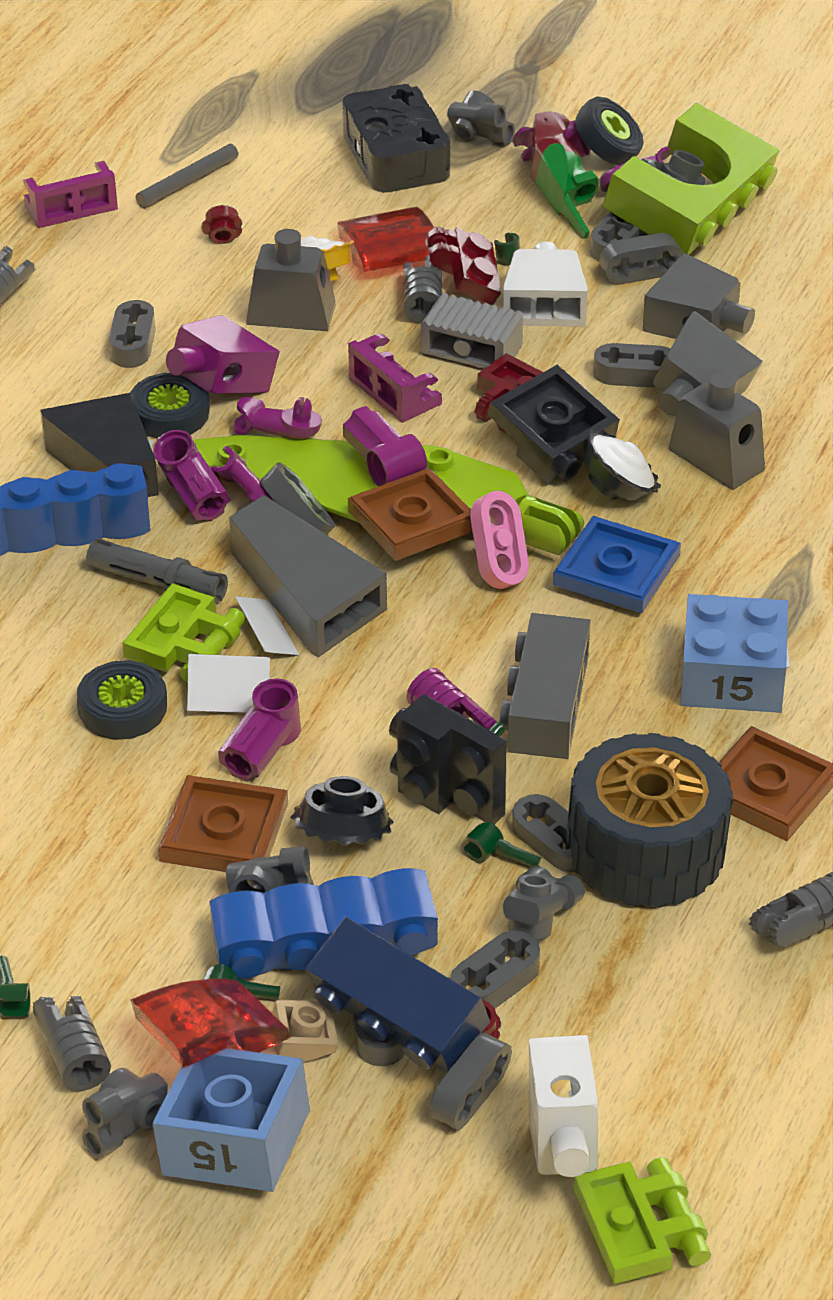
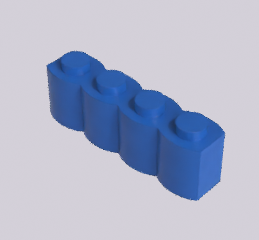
(73, 509)
(295, 920)

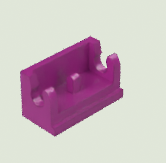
(72, 197)
(390, 382)

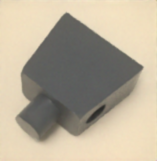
(291, 286)
(699, 288)
(695, 356)
(720, 431)

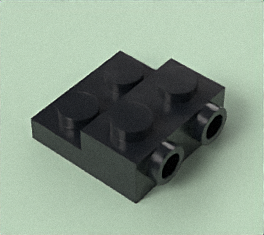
(552, 422)
(448, 760)

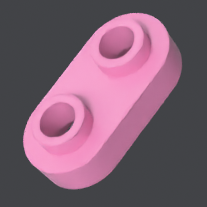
(499, 541)

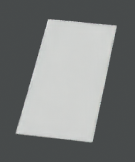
(267, 625)

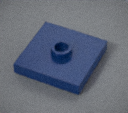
(617, 564)

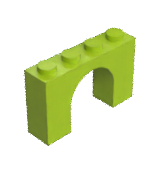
(691, 213)

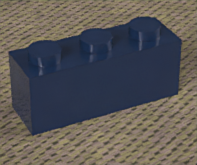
(396, 996)

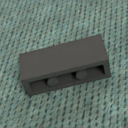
(546, 685)

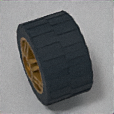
(648, 819)

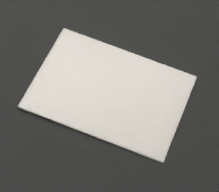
(224, 681)

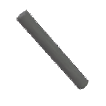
(186, 175)

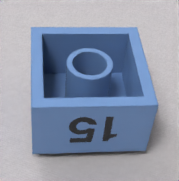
(735, 653)
(232, 1119)

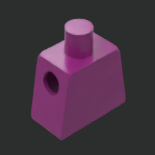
(222, 357)

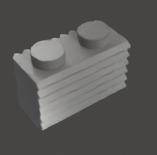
(470, 331)

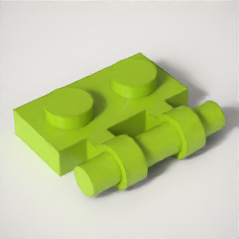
(172, 625)
(625, 1225)

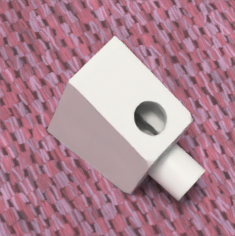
(546, 286)
(563, 1127)

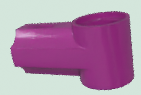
(383, 448)
(190, 475)
(263, 730)

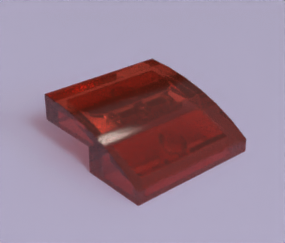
(387, 238)
(206, 1017)

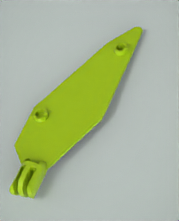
(338, 471)

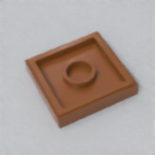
(411, 514)
(775, 782)
(222, 823)

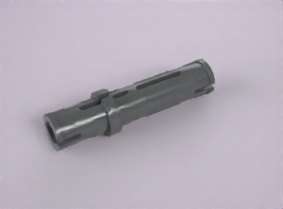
(155, 569)

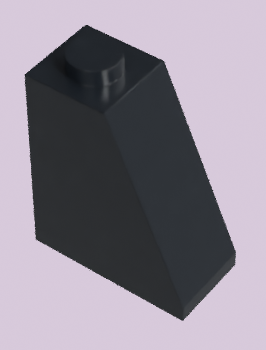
(99, 435)

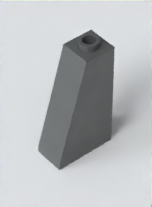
(306, 575)

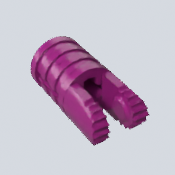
(440, 688)

